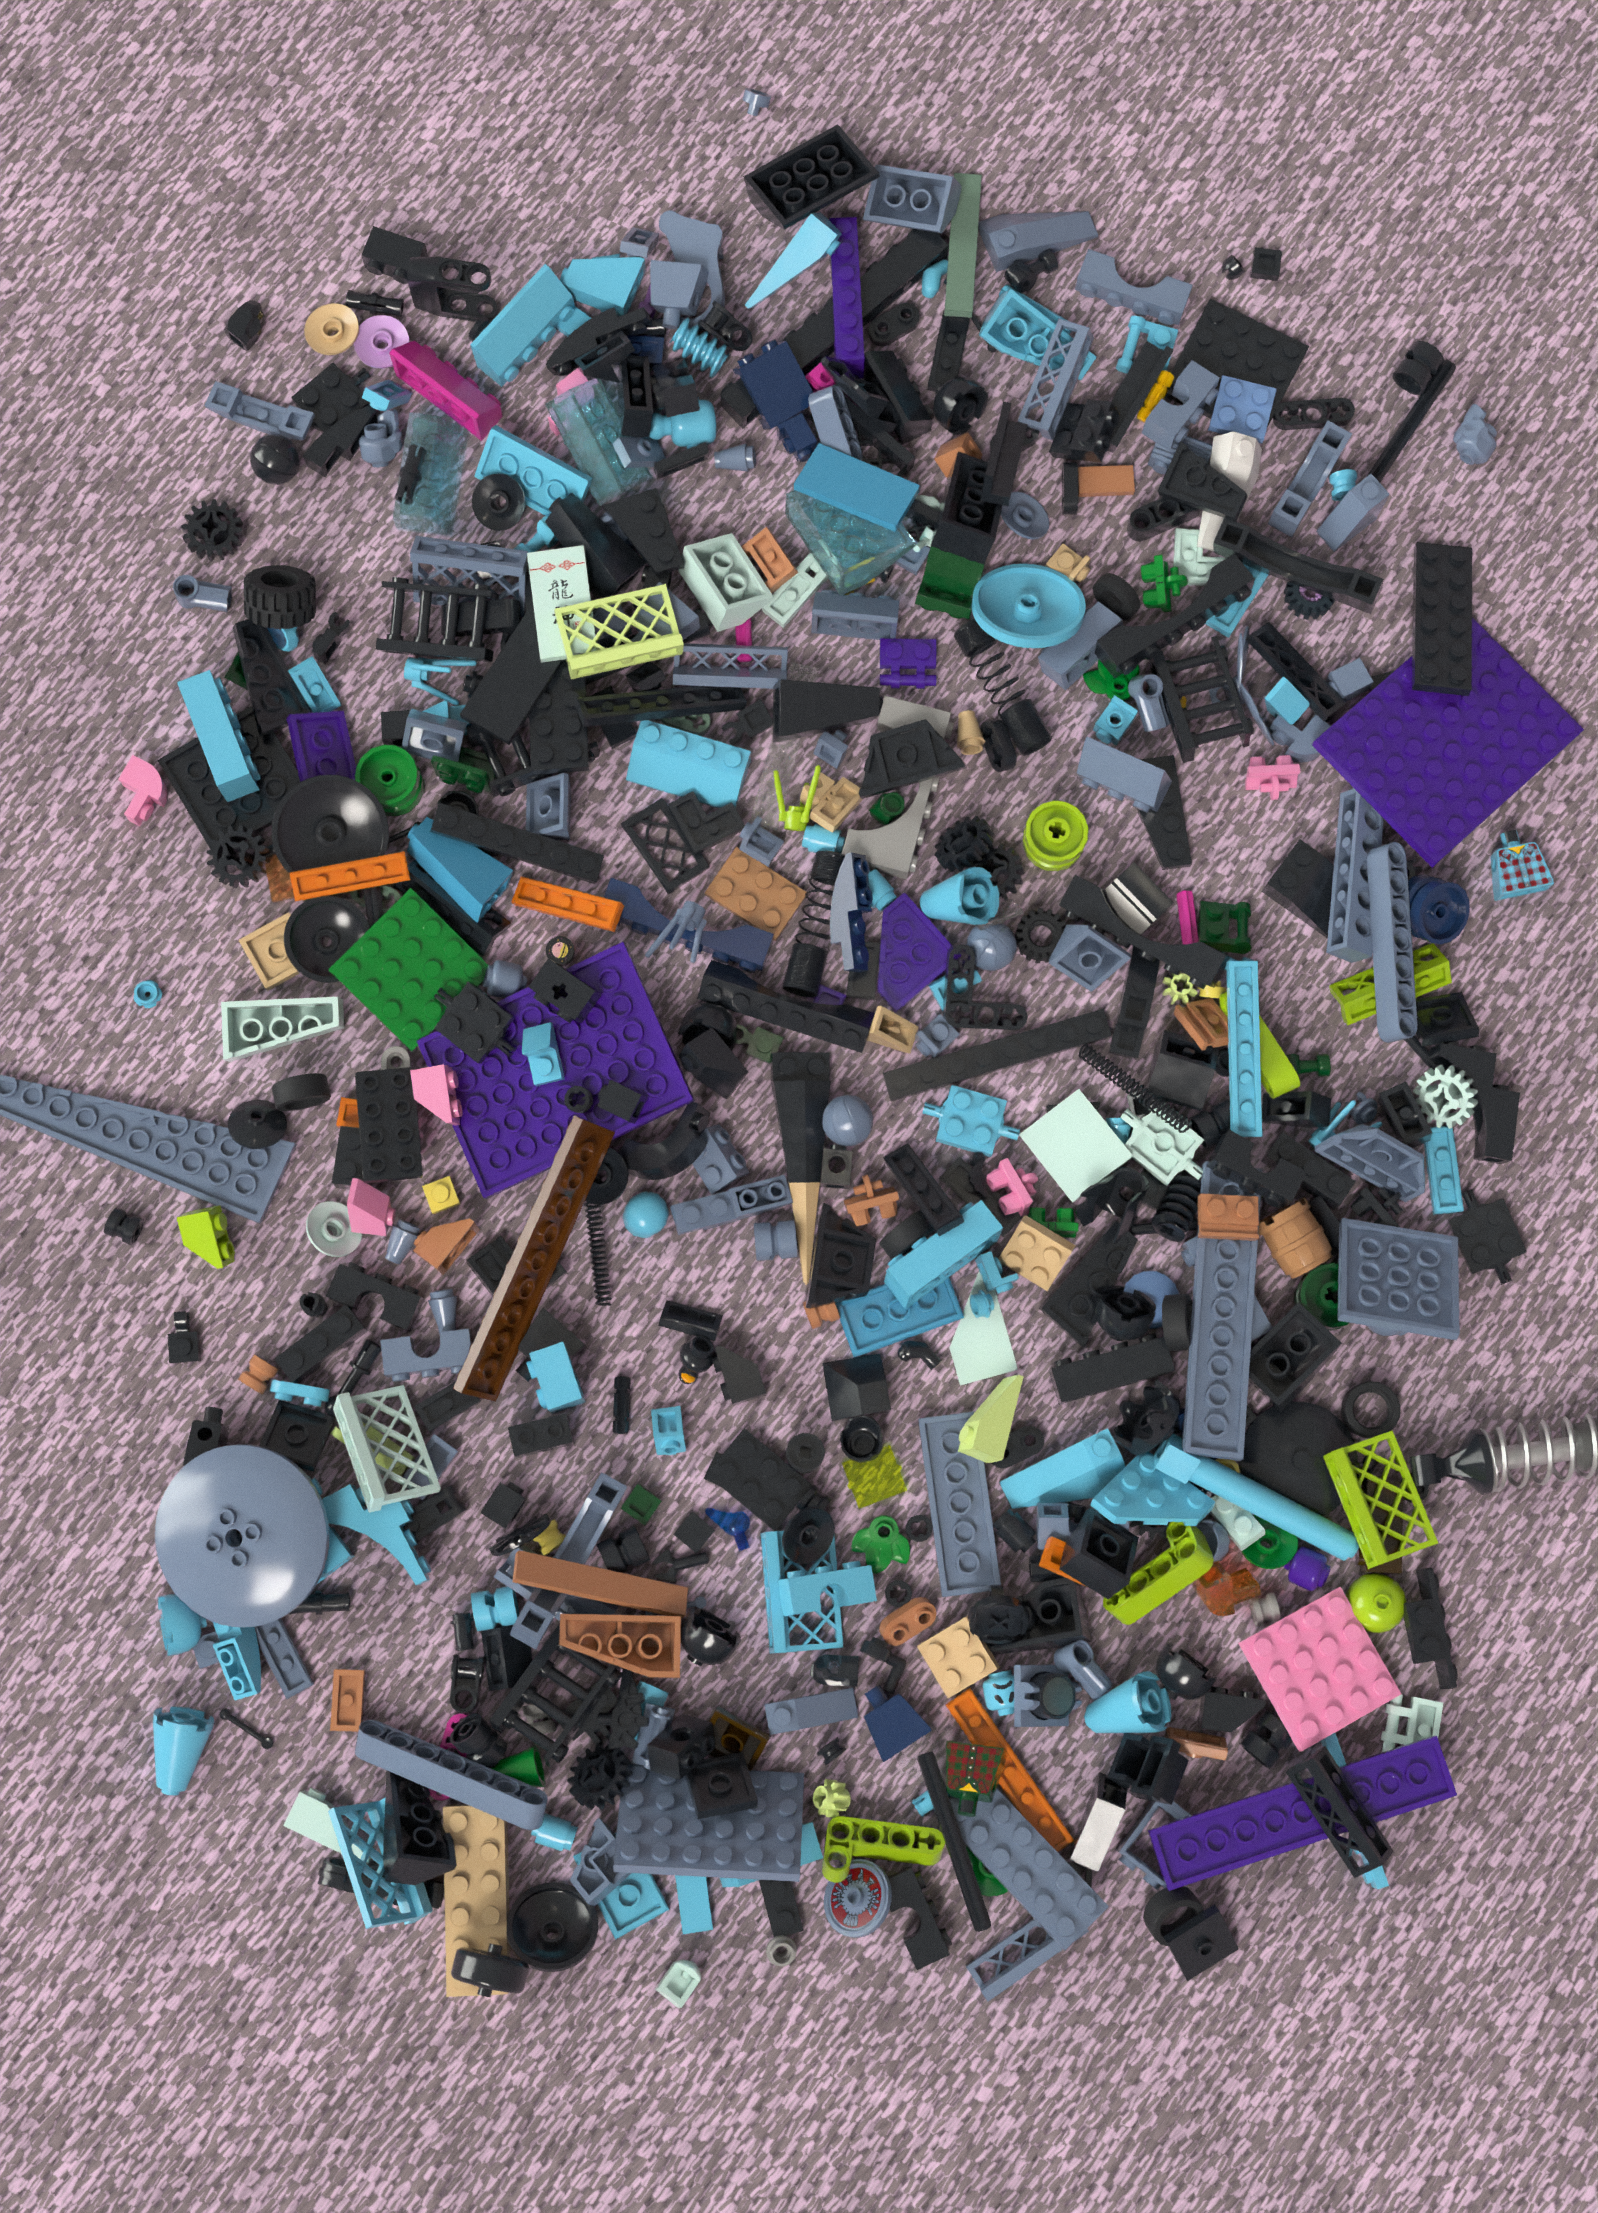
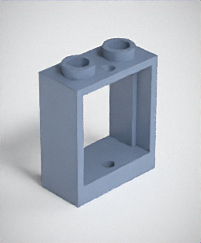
(1129, 1858)

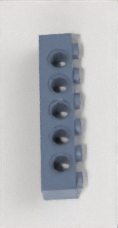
(1349, 920)

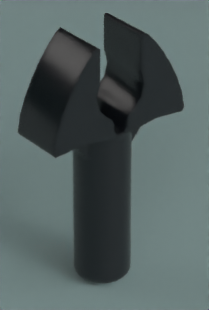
(679, 1563)

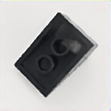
(1304, 886)
(1290, 1356)

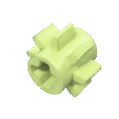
(1172, 986)
(831, 1798)

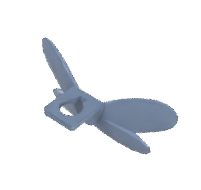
(1244, 696)

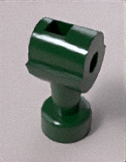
(887, 807)
(1320, 1065)

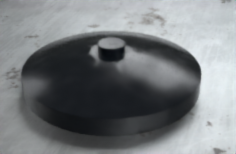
(328, 823)
(1288, 1452)

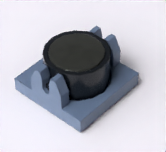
(1043, 1696)

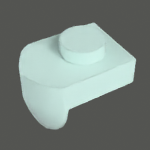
(679, 1982)

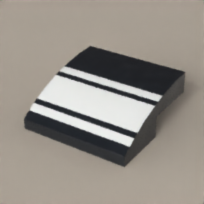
(1137, 899)

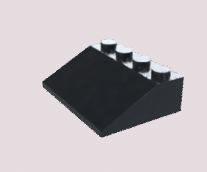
(808, 178)

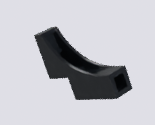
(1497, 1106)

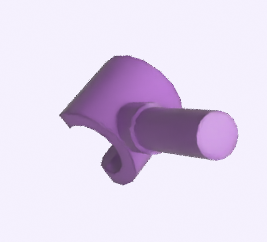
(646, 303)

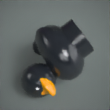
(696, 1358)

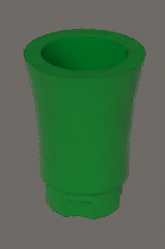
(524, 1766)

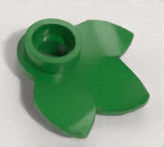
(1103, 682)
(880, 1548)

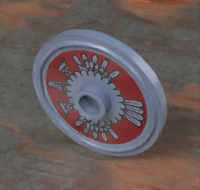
(860, 1901)

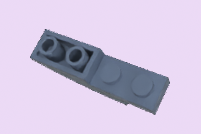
(731, 1205)

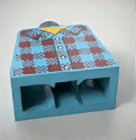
(1518, 868)

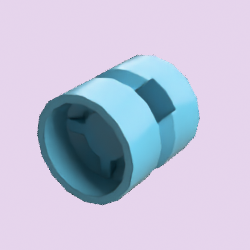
(494, 1608)

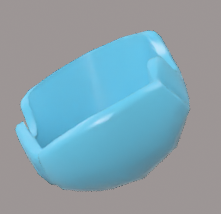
(645, 1214)

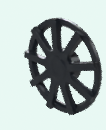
(520, 1536)

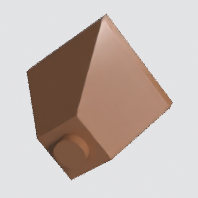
(445, 1243)

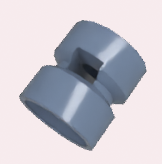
(775, 1240)

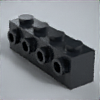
(1112, 1369)

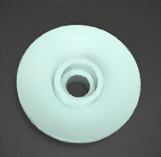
(333, 1217)

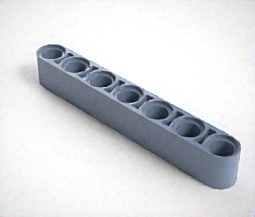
(1391, 942)
(451, 1774)

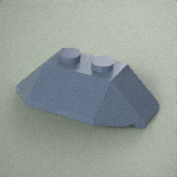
(1378, 1160)

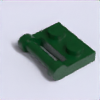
(1215, 926)

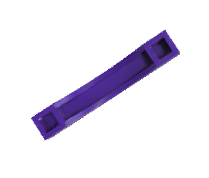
(847, 297)

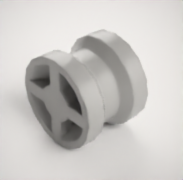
(1264, 1609)

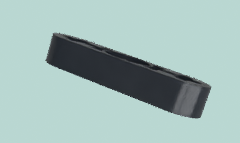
(1293, 407)

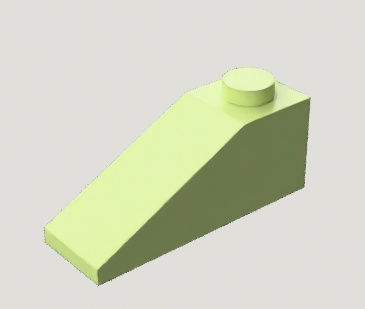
(989, 1427)

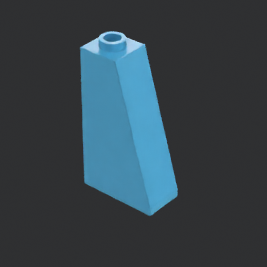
(460, 869)

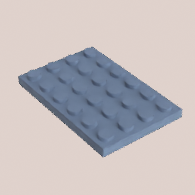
(664, 1837)

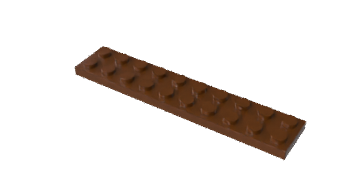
(534, 1259)

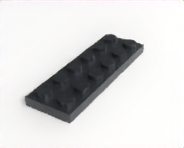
(1442, 619)

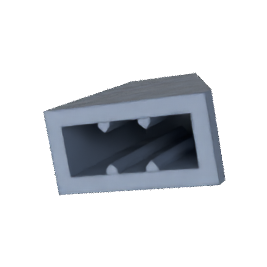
(1353, 513)

